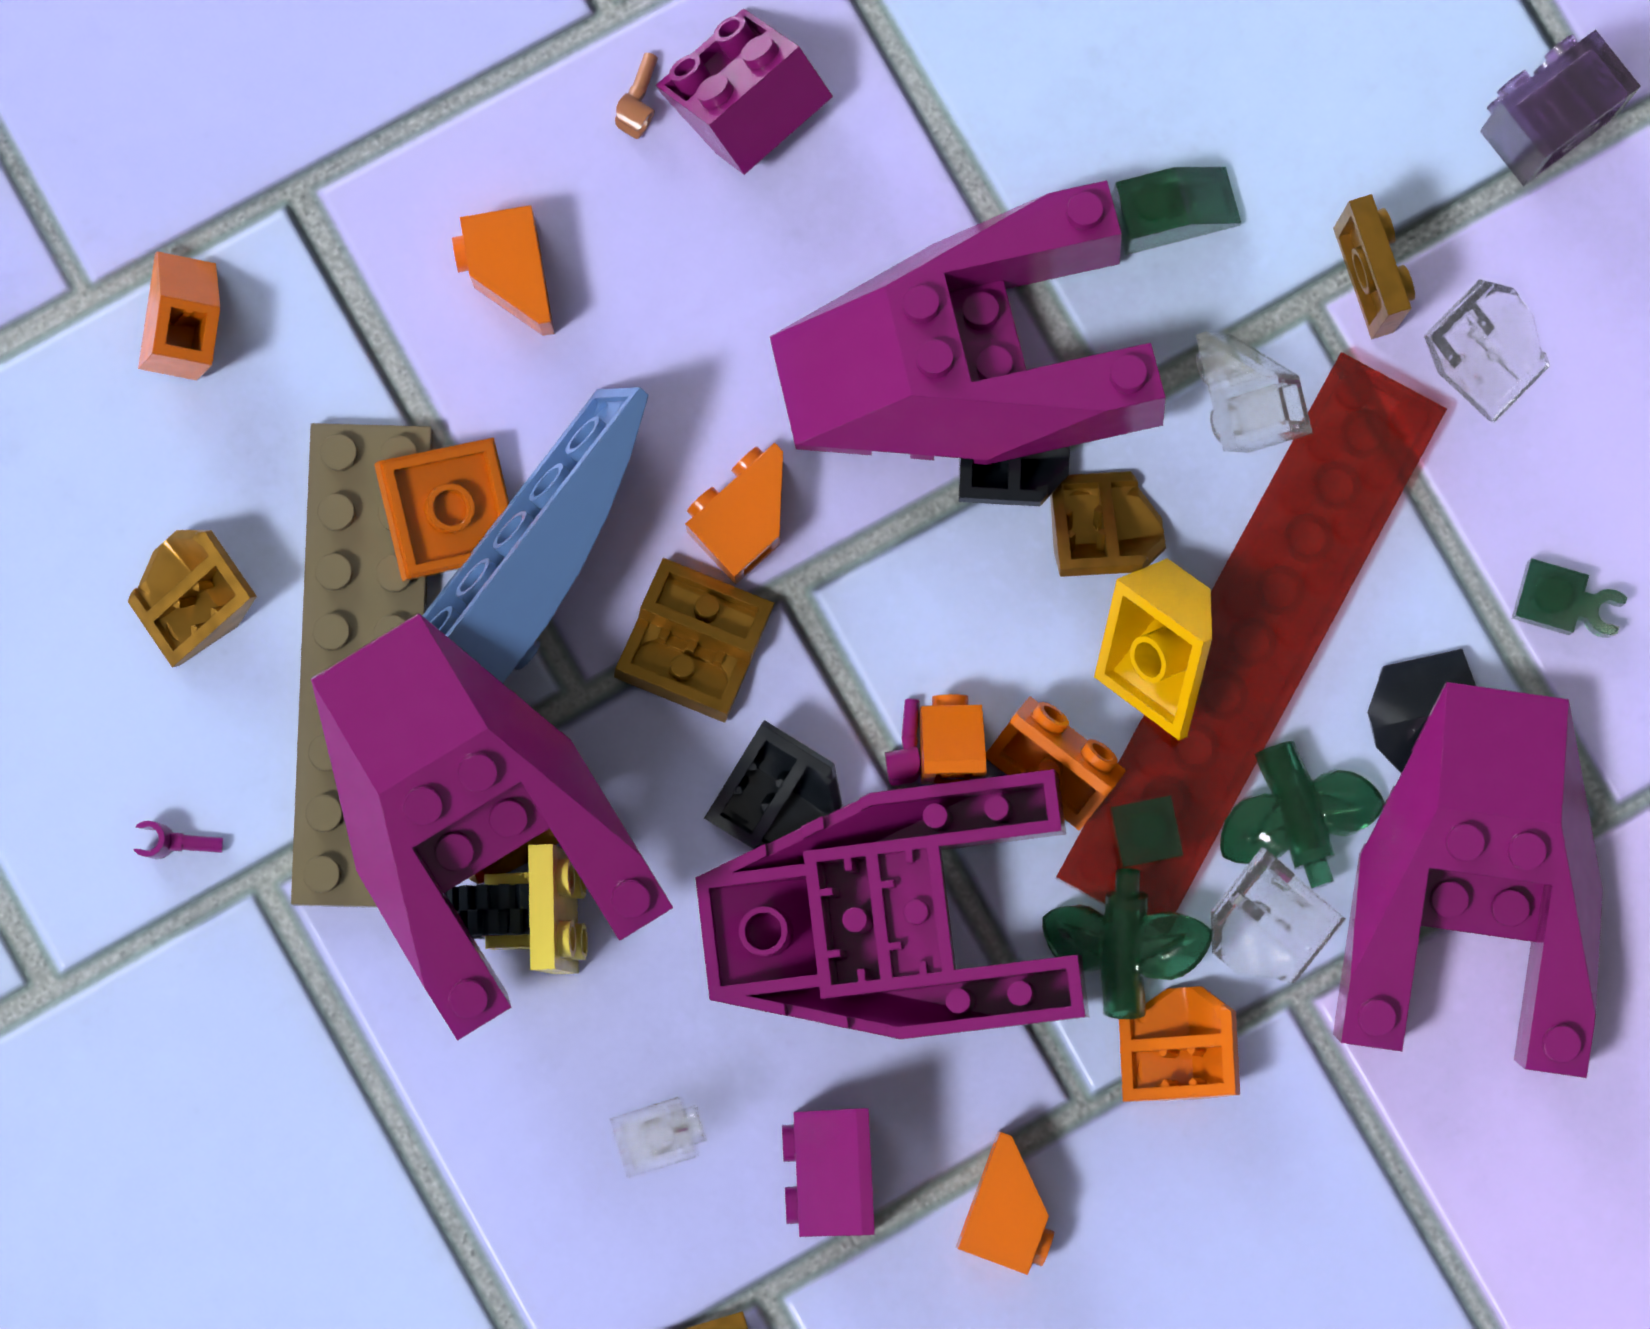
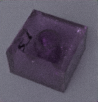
(1559, 107)

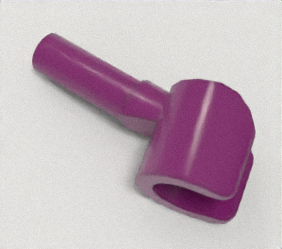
(904, 764)
(172, 841)

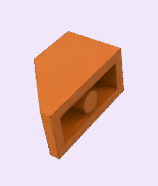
(506, 263)
(951, 740)
(1007, 1213)

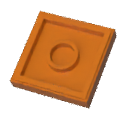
(441, 504)

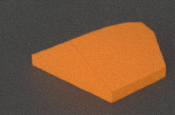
(1180, 1048)

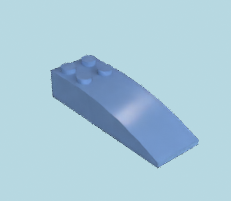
(541, 539)

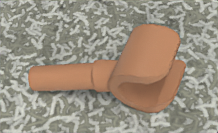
(631, 113)

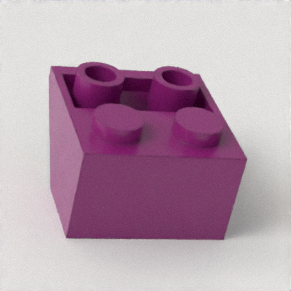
(744, 89)

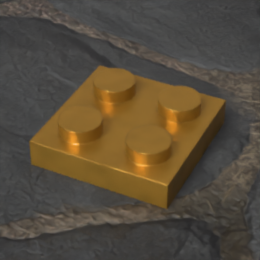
(1378, 283)

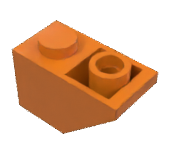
(180, 317)
(743, 519)

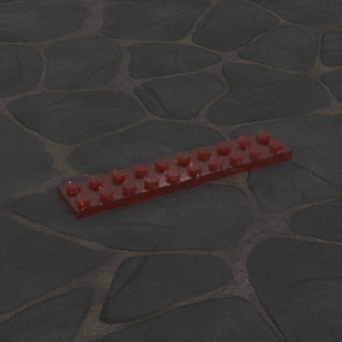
(1267, 621)

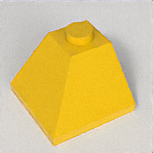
(1157, 643)

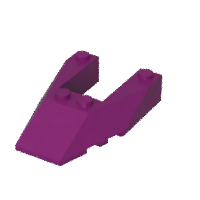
(934, 357)
(446, 778)
(1488, 842)
(856, 919)

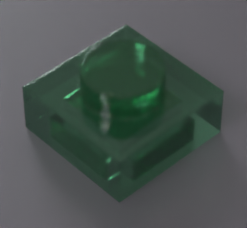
(1146, 832)

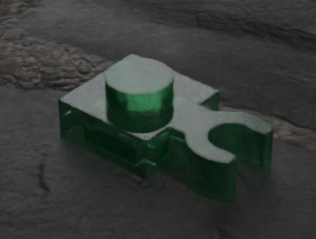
(1557, 598)

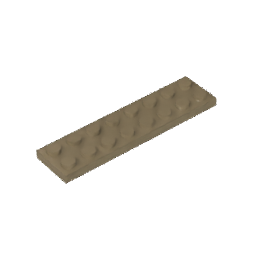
(347, 602)

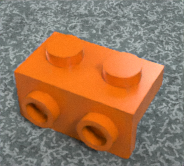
(1043, 740)

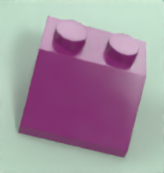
(831, 1173)

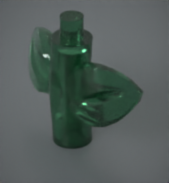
(1299, 813)
(1127, 943)

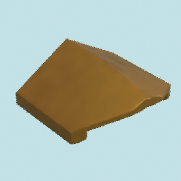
(1104, 525)
(190, 594)

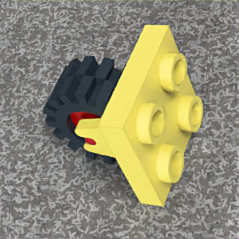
(530, 911)

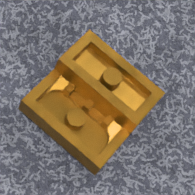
(693, 640)

